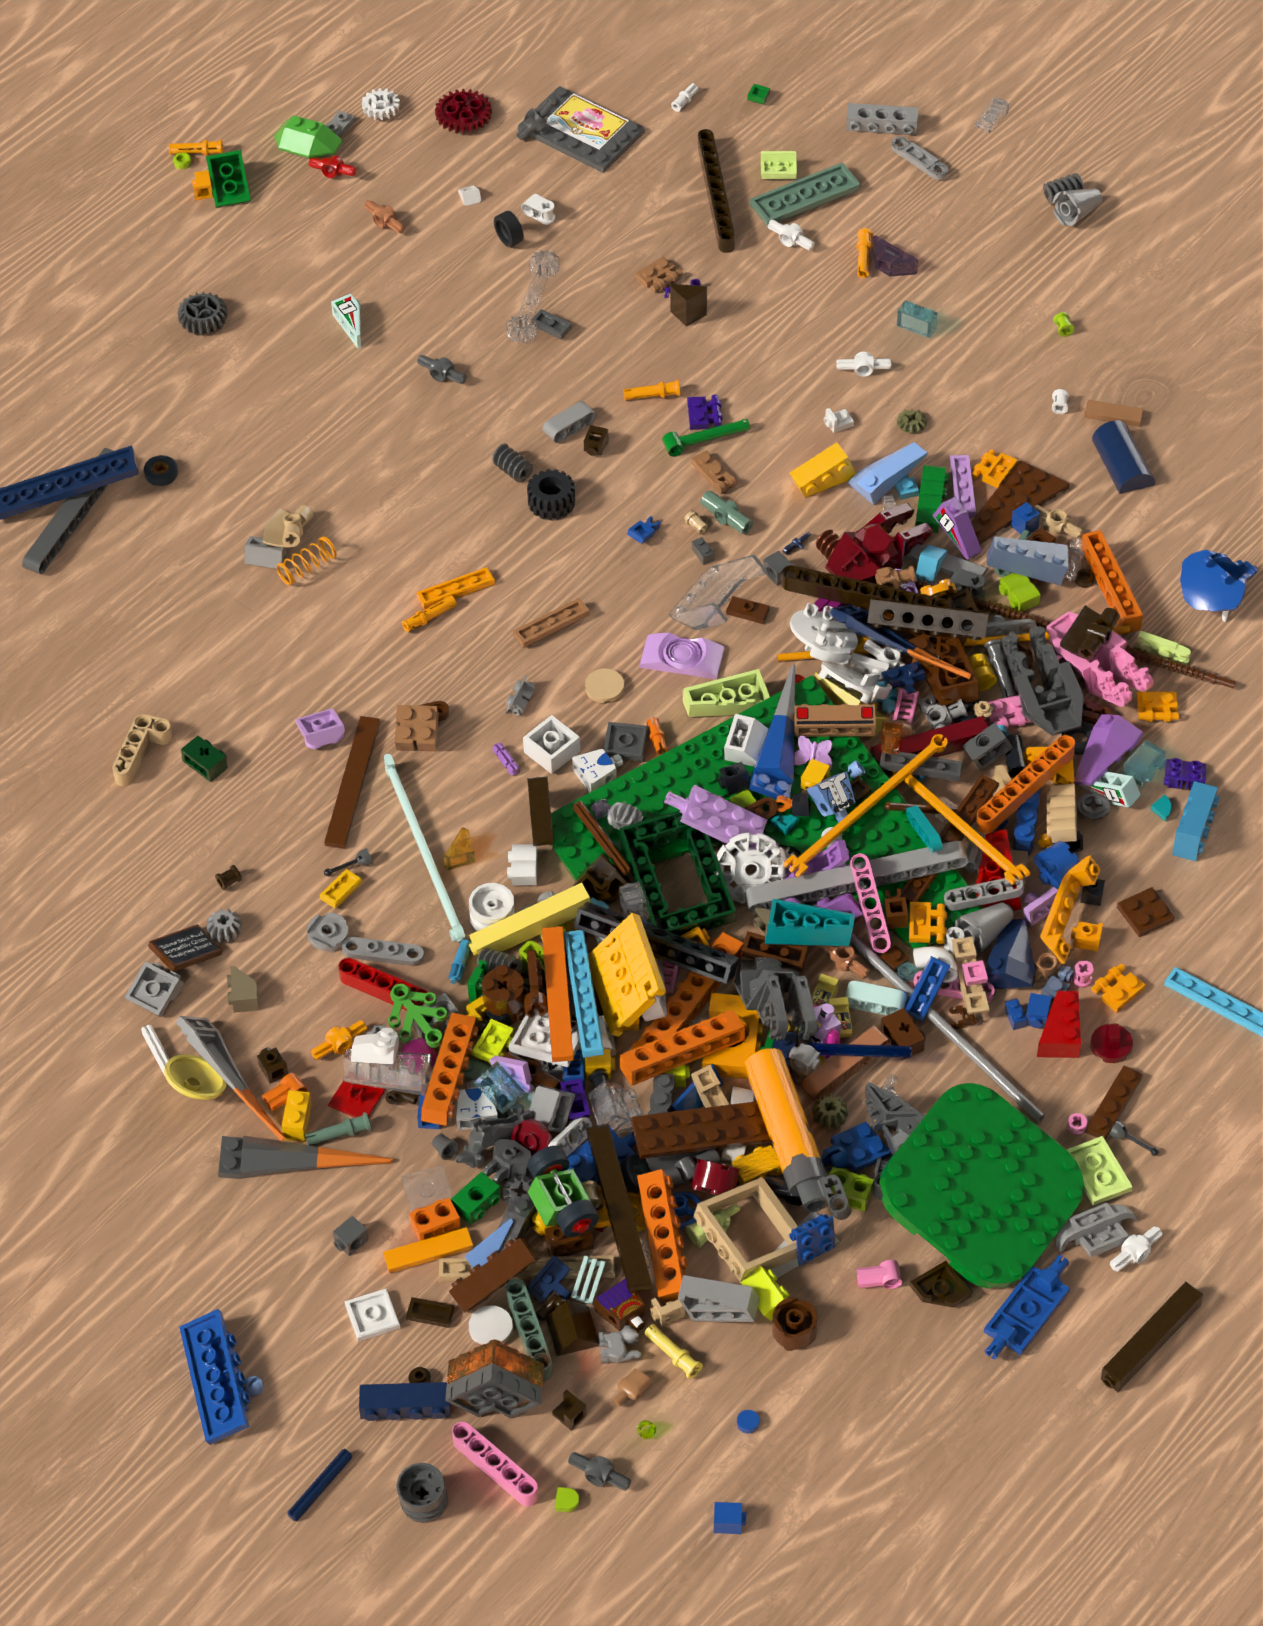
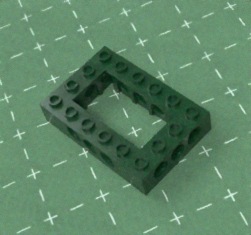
(663, 830)

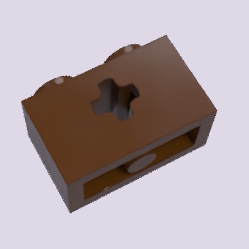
(903, 1031)

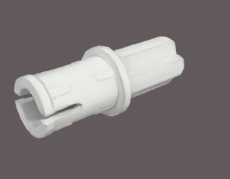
(684, 97)

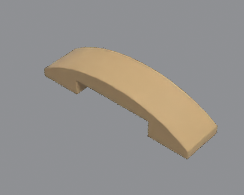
(973, 996)
(708, 1087)

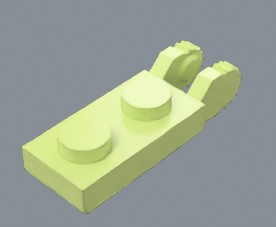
(1163, 647)

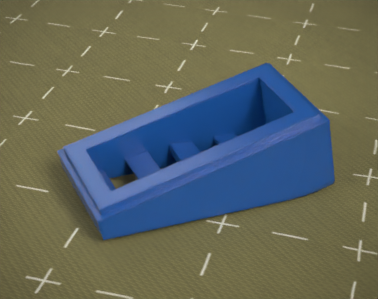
(576, 1069)

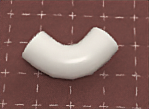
(922, 955)

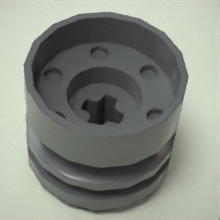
(416, 1482)

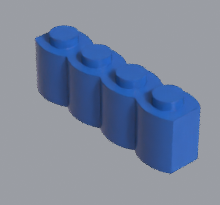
(1026, 824)

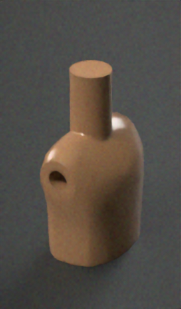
(632, 1386)

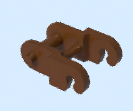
(966, 1021)

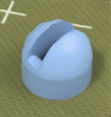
(856, 769)
(256, 1388)

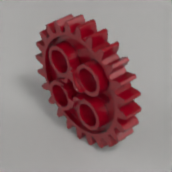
(463, 111)

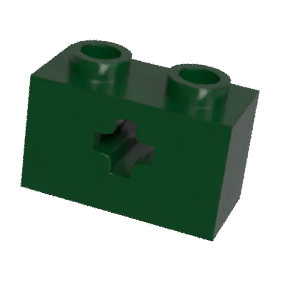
(204, 758)

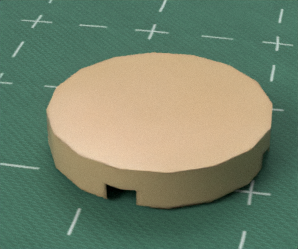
(604, 685)

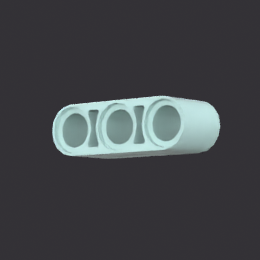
(875, 998)

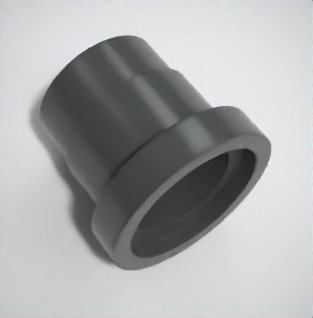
(446, 1147)

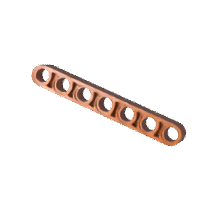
(1025, 784)

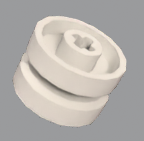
(490, 904)

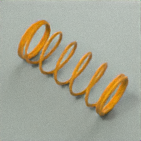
(325, 552)

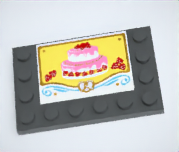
(586, 130)

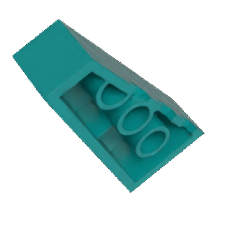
(808, 925)

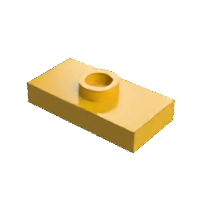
(341, 888)

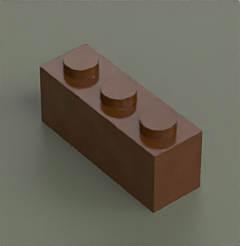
(789, 955)

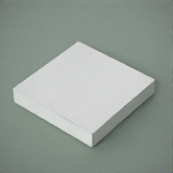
(372, 1315)

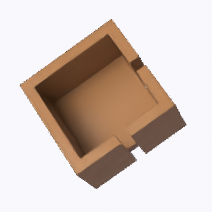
(418, 725)

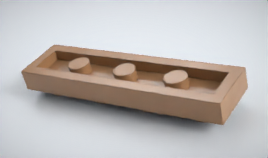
(551, 622)

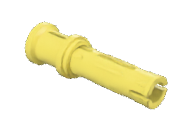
(680, 1357)

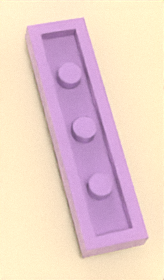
(962, 482)

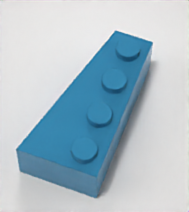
(1195, 820)

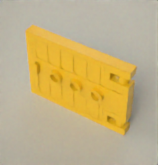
(625, 974)

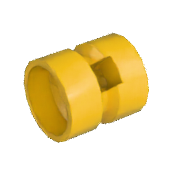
(983, 671)

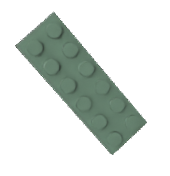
(805, 194)

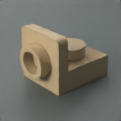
(668, 1313)

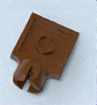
(536, 999)

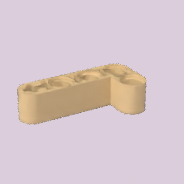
(141, 733)

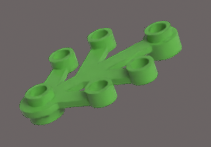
(415, 1013)

